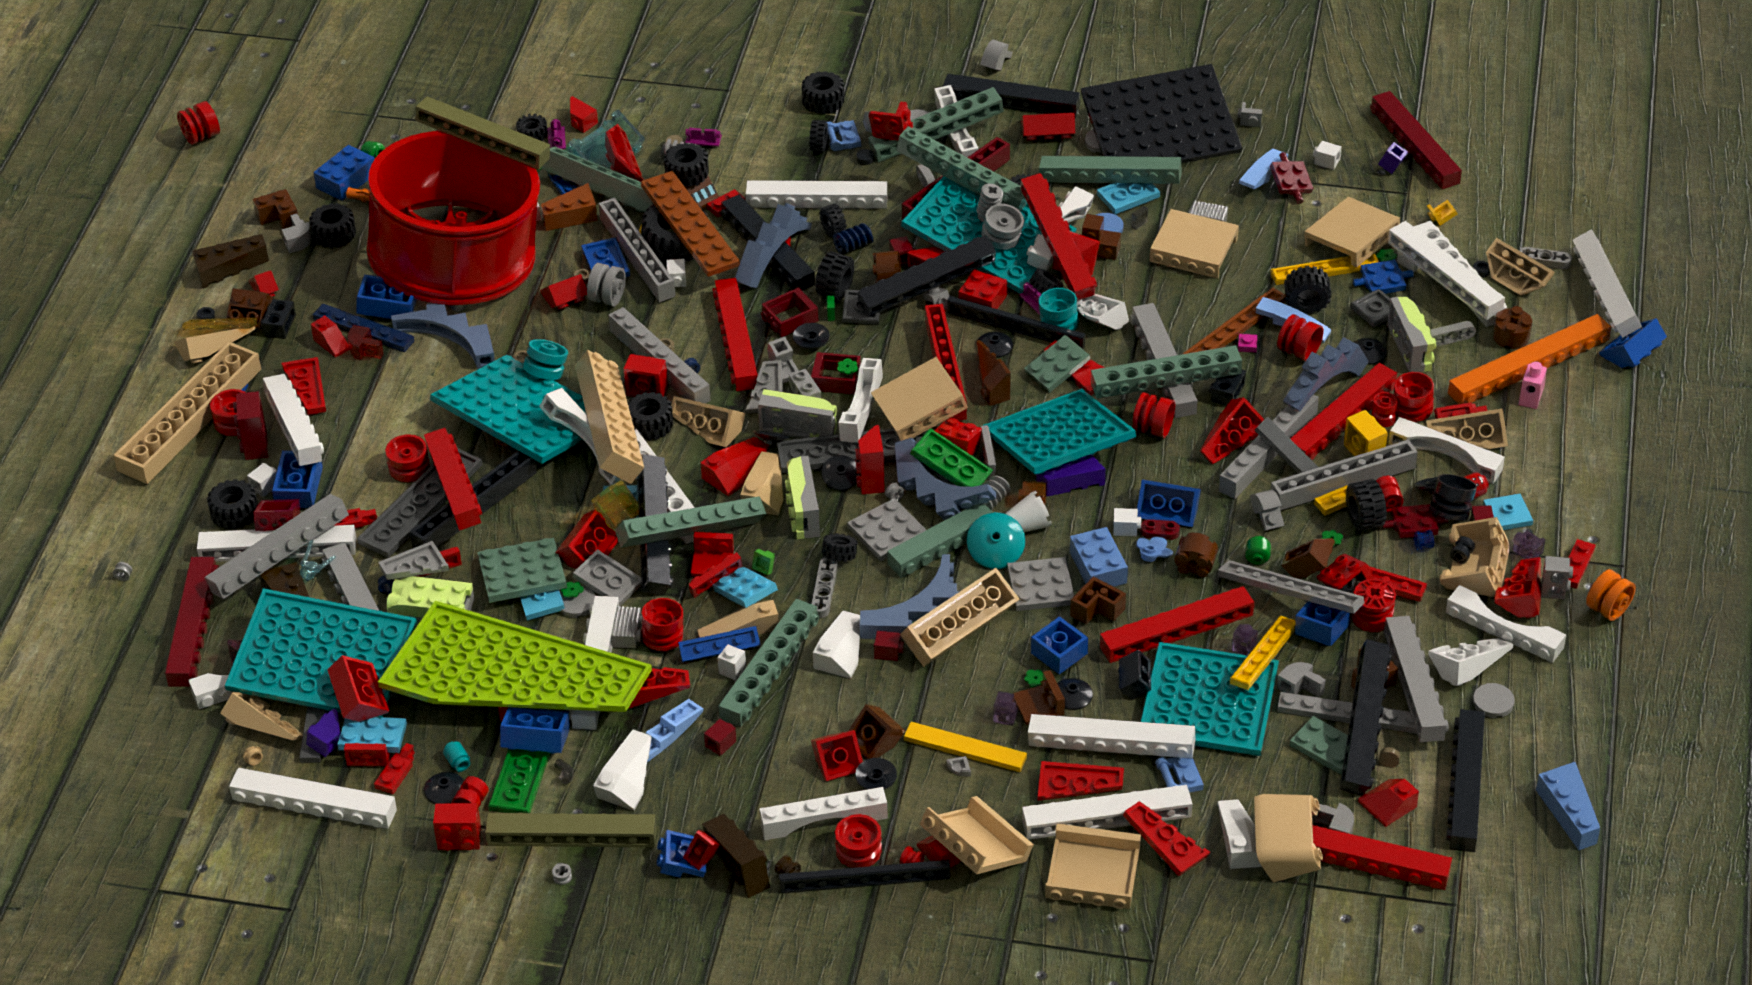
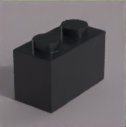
(1134, 674)

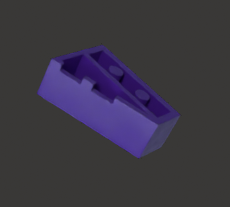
(1073, 475)

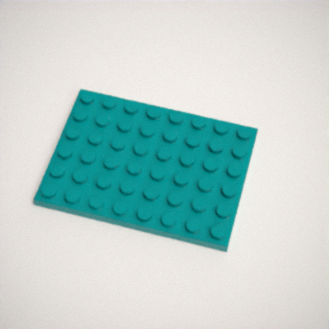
(950, 219)
(506, 405)
(300, 637)

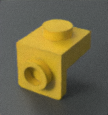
(1442, 212)

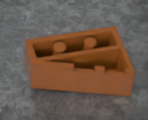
(569, 209)

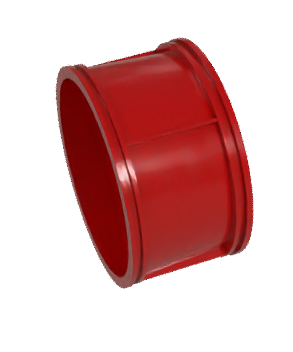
(451, 258)

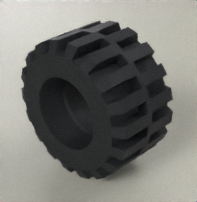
(823, 92)
(688, 163)
(332, 225)
(834, 275)
(1307, 289)
(651, 415)
(1366, 504)
(233, 514)

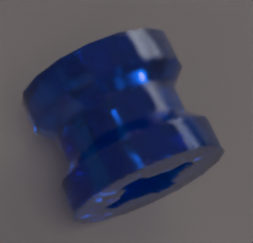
(1423, 540)

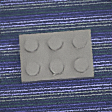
(607, 577)

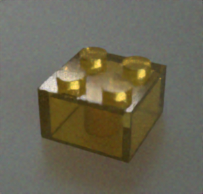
(616, 504)

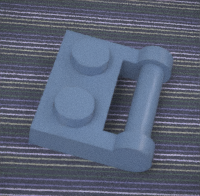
(848, 135)
(1184, 770)

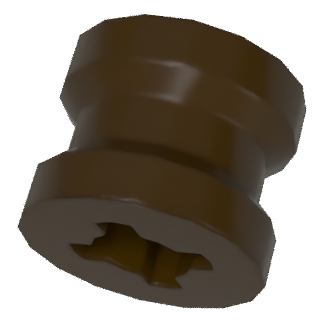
(786, 865)

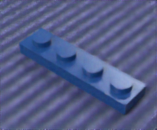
(715, 644)

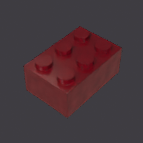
(251, 425)

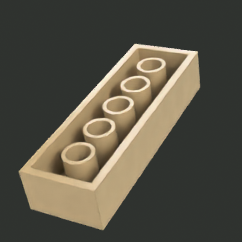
(959, 617)

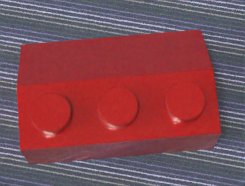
(1048, 126)
(870, 462)
(585, 538)
(357, 689)

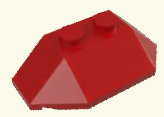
(620, 154)

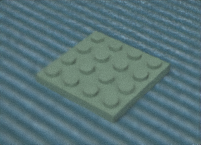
(521, 570)

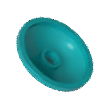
(995, 552)

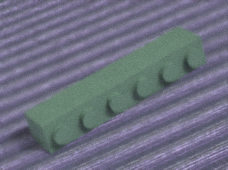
(934, 542)

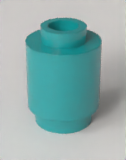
(456, 756)

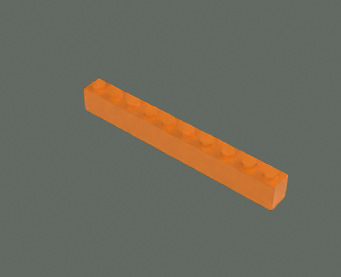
(1512, 367)

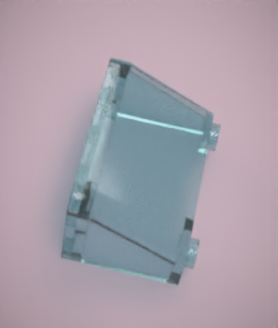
(593, 145)

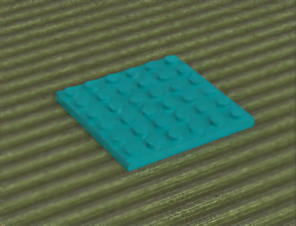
(1059, 431)
(1195, 690)

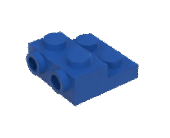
(671, 859)

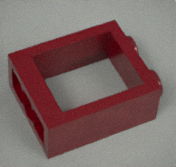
(784, 302)
(832, 384)
(275, 512)

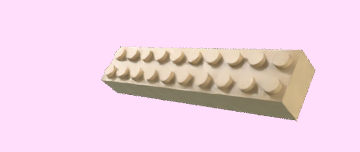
(185, 413)
(609, 416)

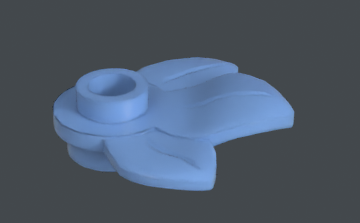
(1153, 548)

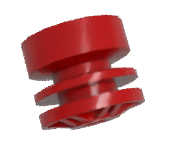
(198, 122)
(1300, 337)
(1414, 396)
(1154, 415)
(1378, 604)
(662, 624)

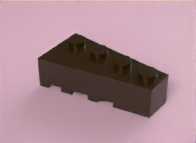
(229, 258)
(284, 579)
(739, 854)

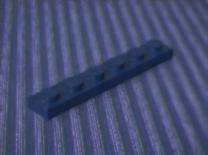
(344, 320)

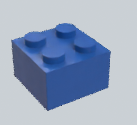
(1321, 623)
(1059, 645)

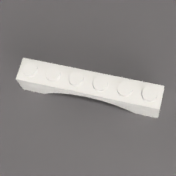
(961, 140)
(1075, 207)
(564, 410)
(854, 420)
(1472, 456)
(1537, 640)
(209, 689)
(783, 819)

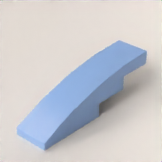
(1260, 171)
(1281, 312)
(672, 726)

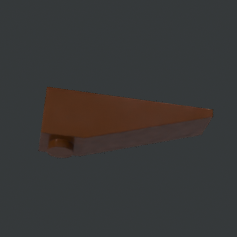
(994, 376)

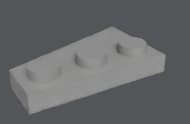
(769, 378)
(414, 562)

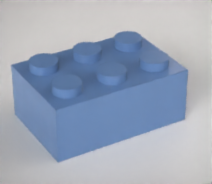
(1099, 557)

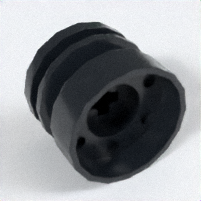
(1453, 497)

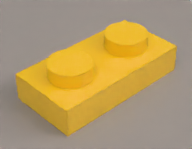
(1331, 501)

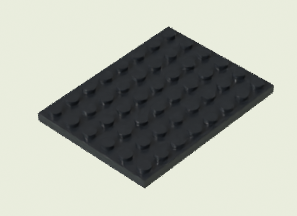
(1163, 116)

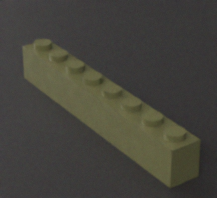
(482, 132)
(571, 830)

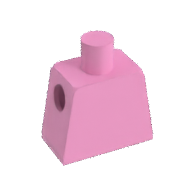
(1534, 376)

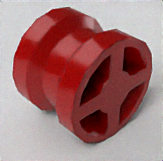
(911, 856)

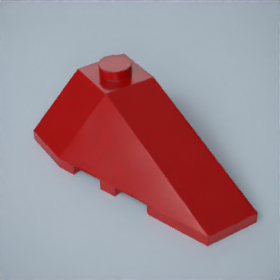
(1231, 430)
(731, 466)
(1522, 590)
(660, 684)

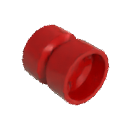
(1385, 408)
(1391, 492)
(471, 791)

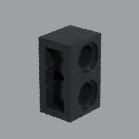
(278, 319)
(1227, 388)

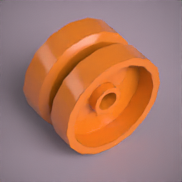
(1610, 595)

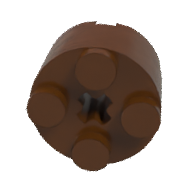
(886, 264)
(1512, 328)
(1195, 554)

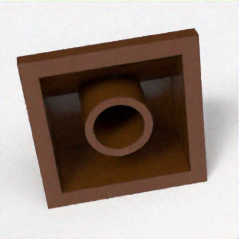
(876, 731)

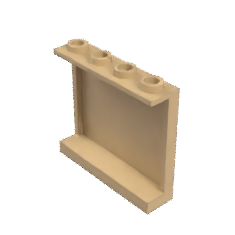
(1353, 229)
(1193, 243)
(919, 399)
(978, 836)
(1093, 866)

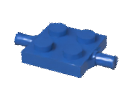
(1383, 276)

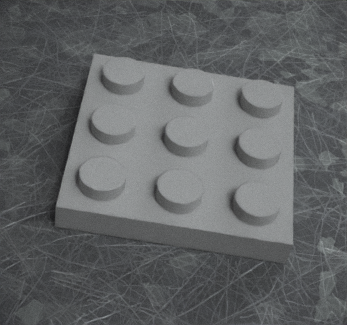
(885, 528)
(1041, 583)

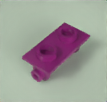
(556, 135)
(710, 137)
(1031, 296)

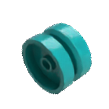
(545, 359)

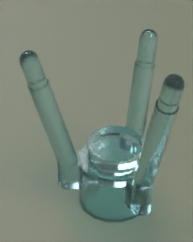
(311, 568)

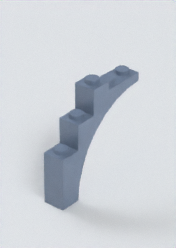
(771, 236)
(453, 327)
(1322, 367)
(948, 498)
(902, 615)

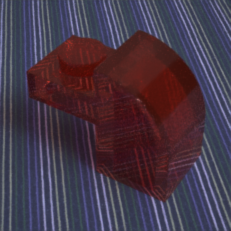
(362, 344)

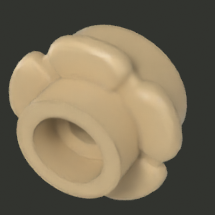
(253, 755)

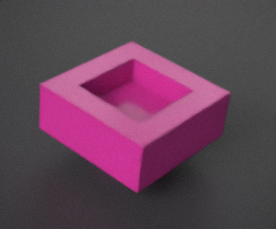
(1247, 343)

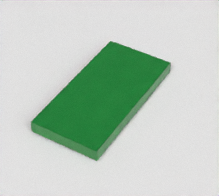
(950, 460)
(518, 781)

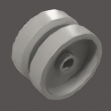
(1003, 226)
(606, 284)

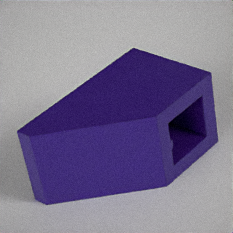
(1393, 158)
(325, 734)

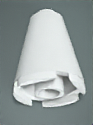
(1030, 513)

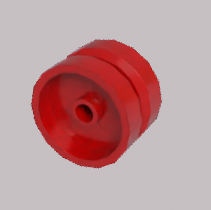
(223, 411)
(407, 457)
(858, 841)

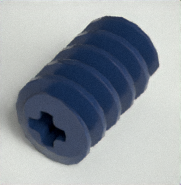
(852, 237)

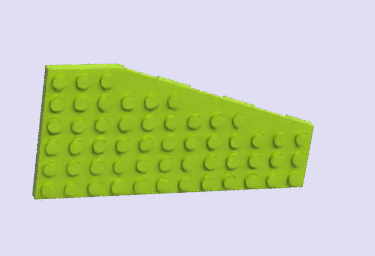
(495, 663)

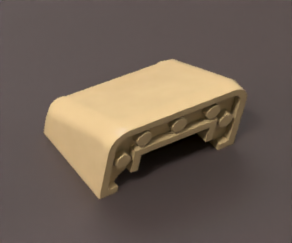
(1486, 564)
(1286, 835)

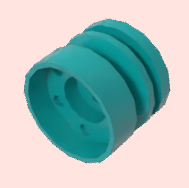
(1059, 308)

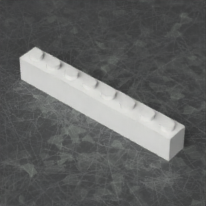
(817, 194)
(1446, 270)
(1607, 284)
(293, 419)
(229, 544)
(598, 636)
(1111, 736)
(313, 798)
(1104, 811)

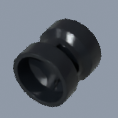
(1463, 548)

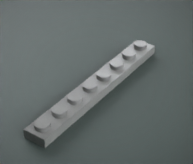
(1291, 586)
(1340, 711)

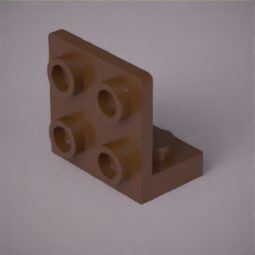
(1041, 700)

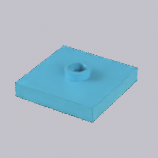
(1510, 511)
(542, 604)

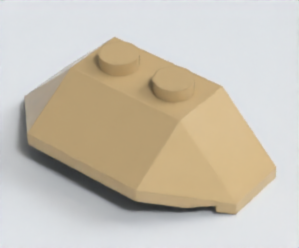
(1516, 269)

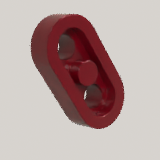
(1160, 528)

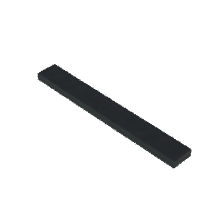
(1011, 321)
(864, 876)

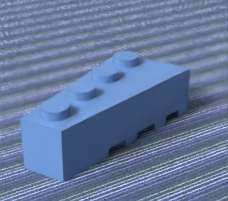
(1569, 803)

